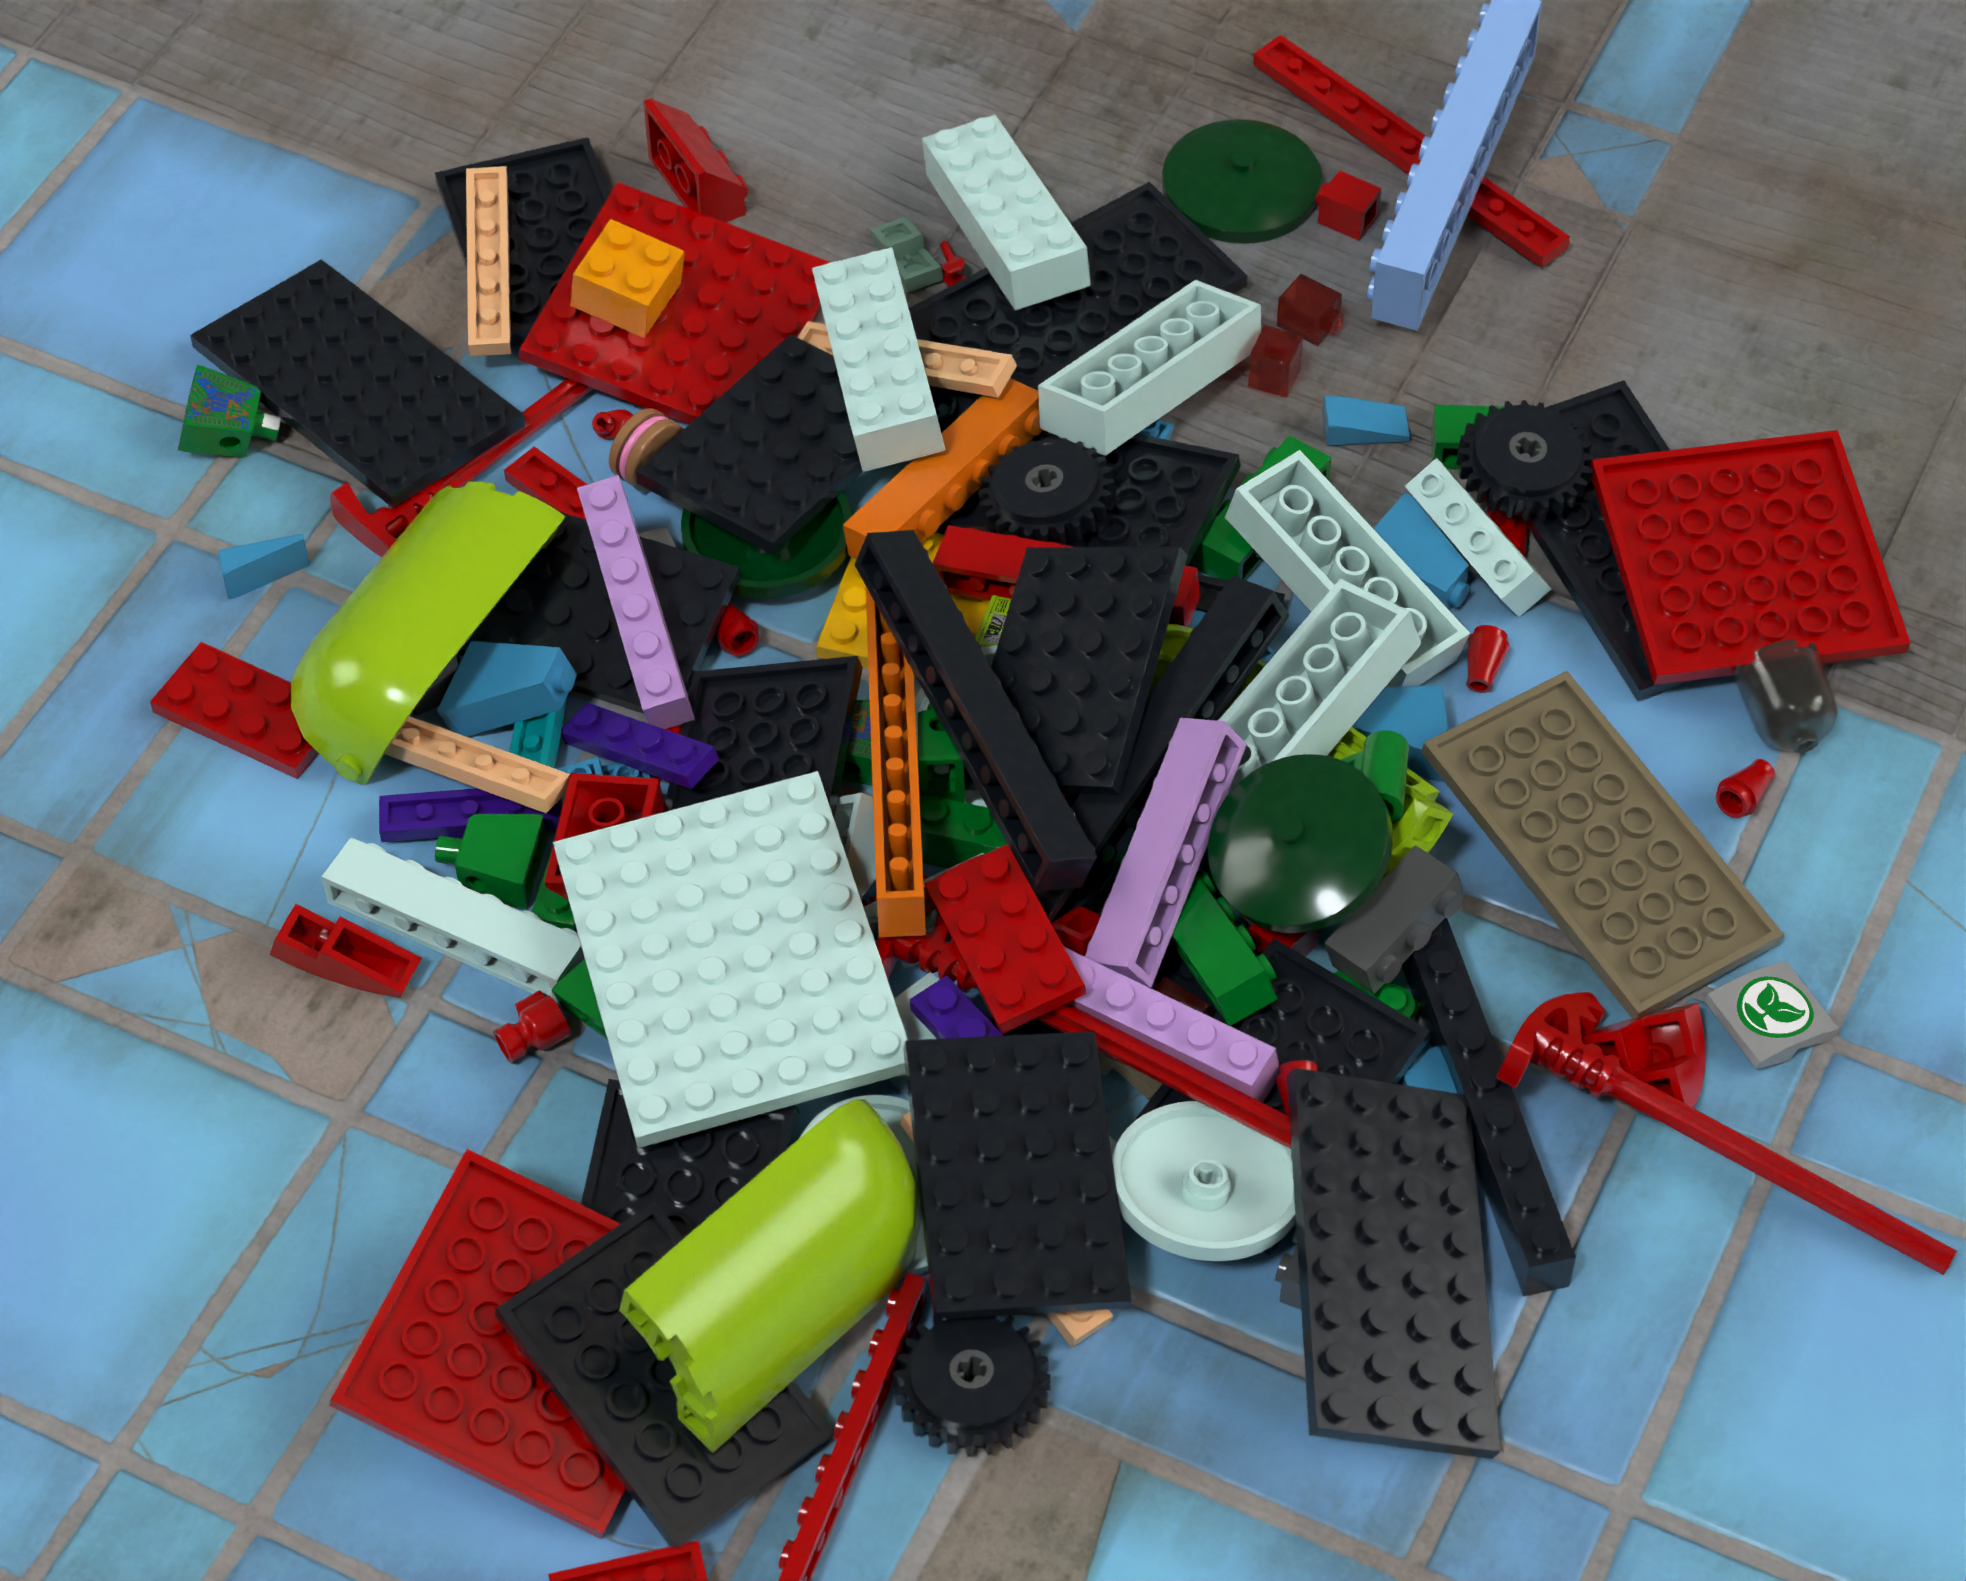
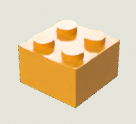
(627, 278)

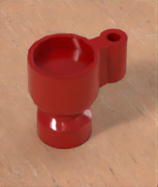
(539, 1026)

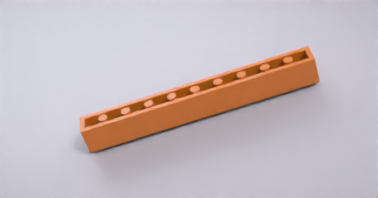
(894, 783)

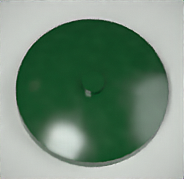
(1242, 180)
(794, 568)
(1300, 843)

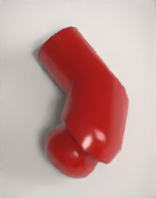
(609, 423)
(1513, 528)

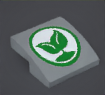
(1771, 1014)

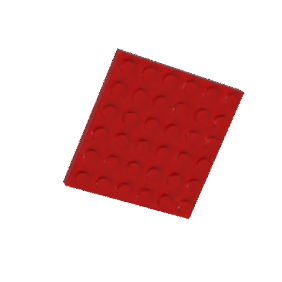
(726, 315)
(1746, 553)
(448, 1371)

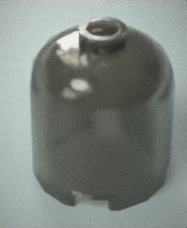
(1788, 696)

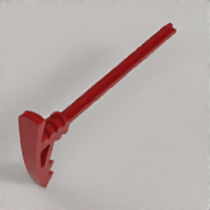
(383, 526)
(938, 953)
(1554, 1039)

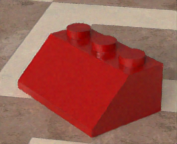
(692, 164)
(599, 803)

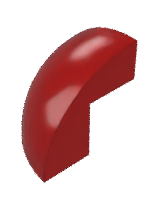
(1659, 1049)

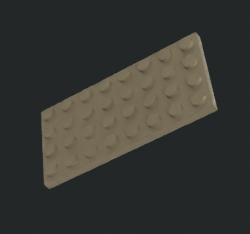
(1602, 845)

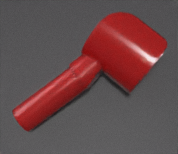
(953, 268)

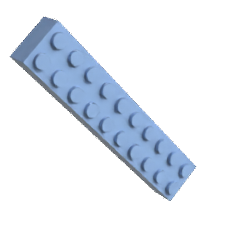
(1453, 162)

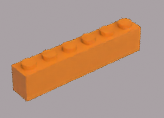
(942, 482)

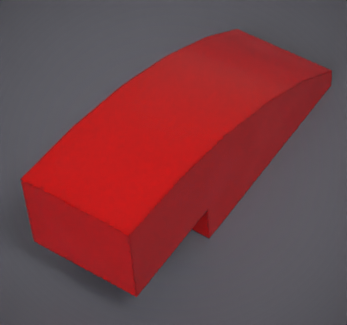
(344, 953)

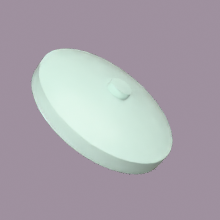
(1203, 1183)

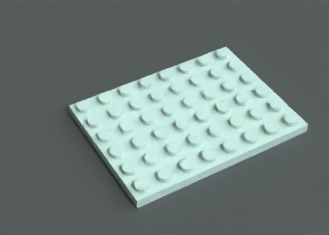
(731, 959)

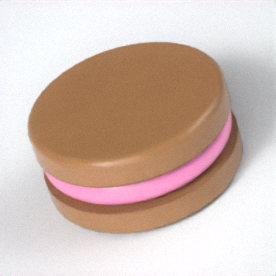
(638, 442)

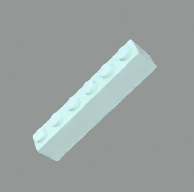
(451, 918)

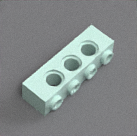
(1478, 537)

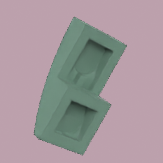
(913, 261)

